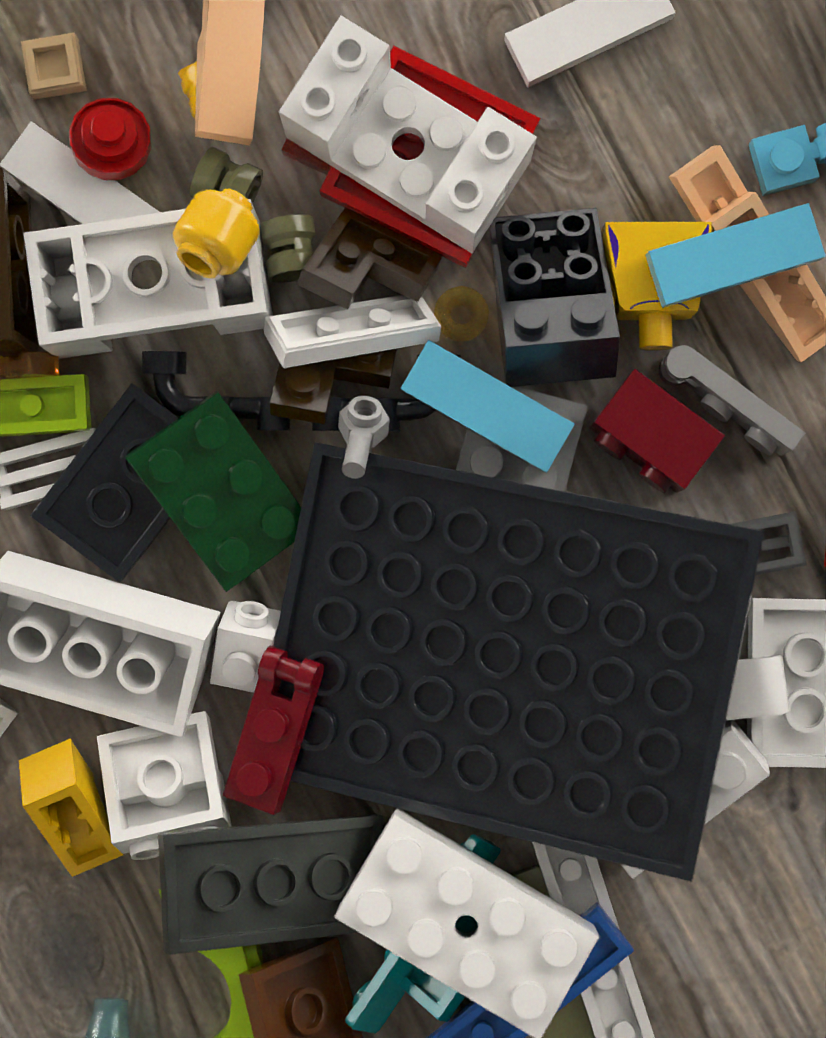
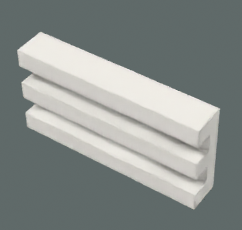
(11, 501)

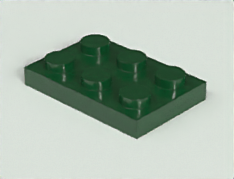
(219, 490)

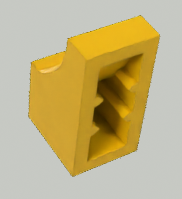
(66, 807)

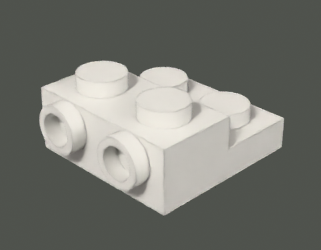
(161, 785)

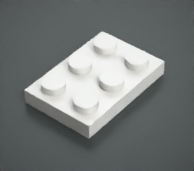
(799, 634)

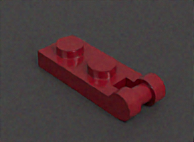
(273, 731)

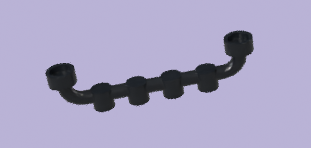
(167, 364)

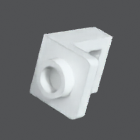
(241, 642)

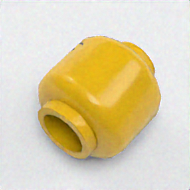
(216, 232)

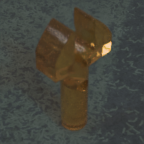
(29, 365)

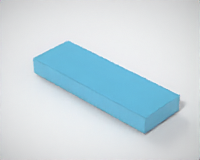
(735, 255)
(487, 406)

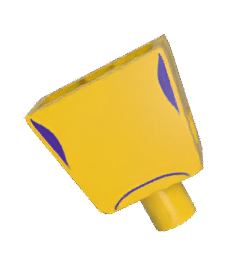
(632, 281)

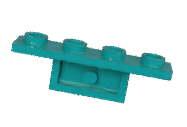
(396, 976)

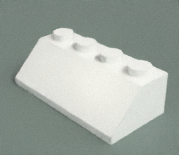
(102, 643)

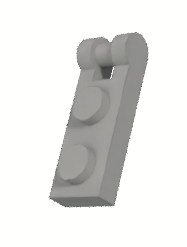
(729, 399)

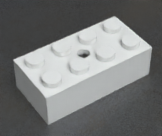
(524, 941)

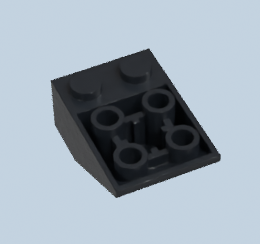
(553, 298)

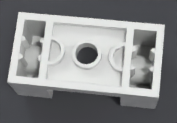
(356, 106)
(88, 295)

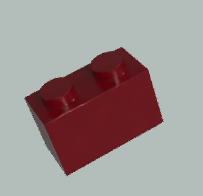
(655, 433)

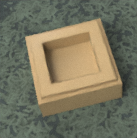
(53, 66)

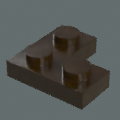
(364, 250)
(306, 389)

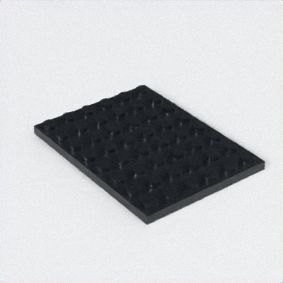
(516, 655)

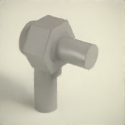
(362, 427)

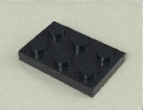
(100, 498)

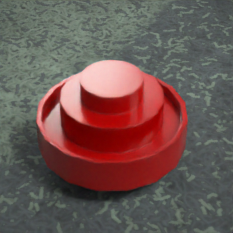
(110, 138)

